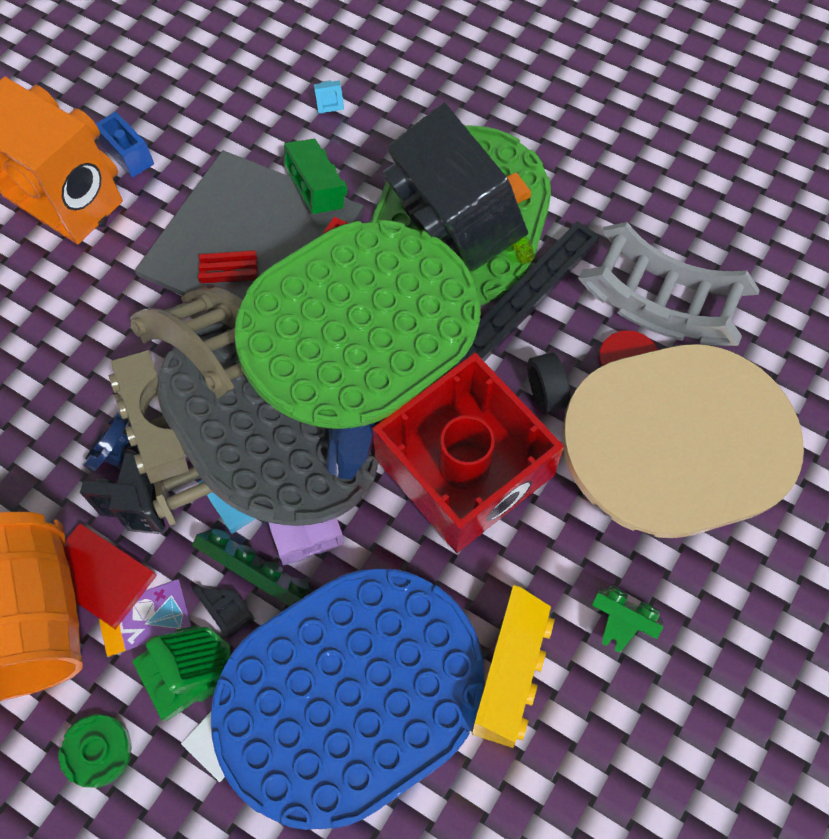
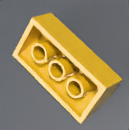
(512, 669)

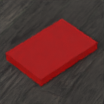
(104, 576)

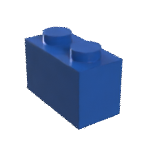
(124, 144)

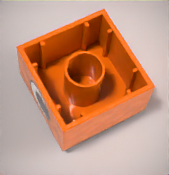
(53, 162)

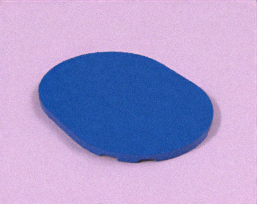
(347, 699)

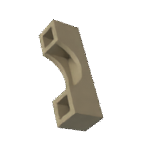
(158, 447)

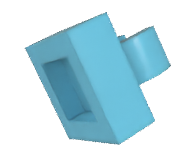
(329, 96)

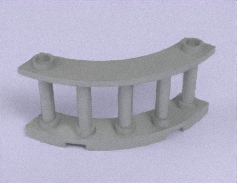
(654, 315)

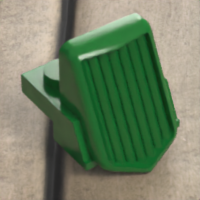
(182, 668)

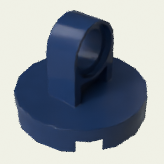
(110, 445)

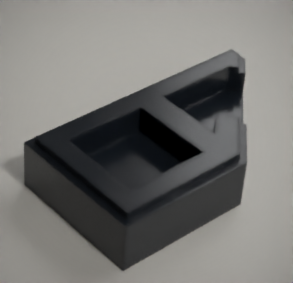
(225, 609)

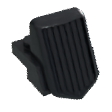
(127, 500)

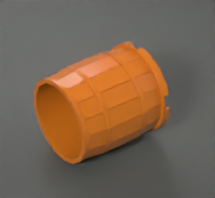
(35, 607)

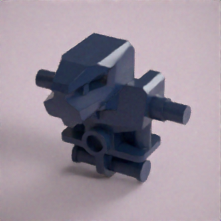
(348, 450)

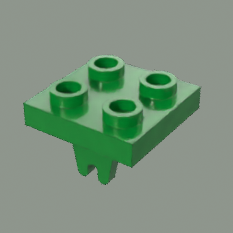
(626, 617)

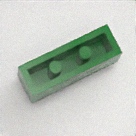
(314, 176)

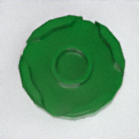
(95, 751)

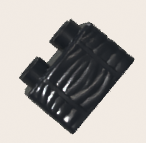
(454, 188)

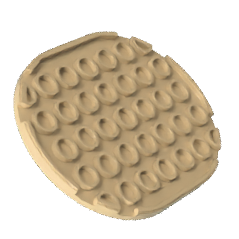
(682, 440)

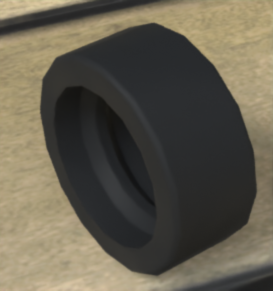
(548, 382)

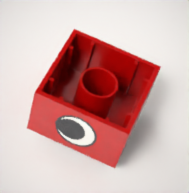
(466, 451)

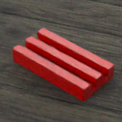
(228, 263)

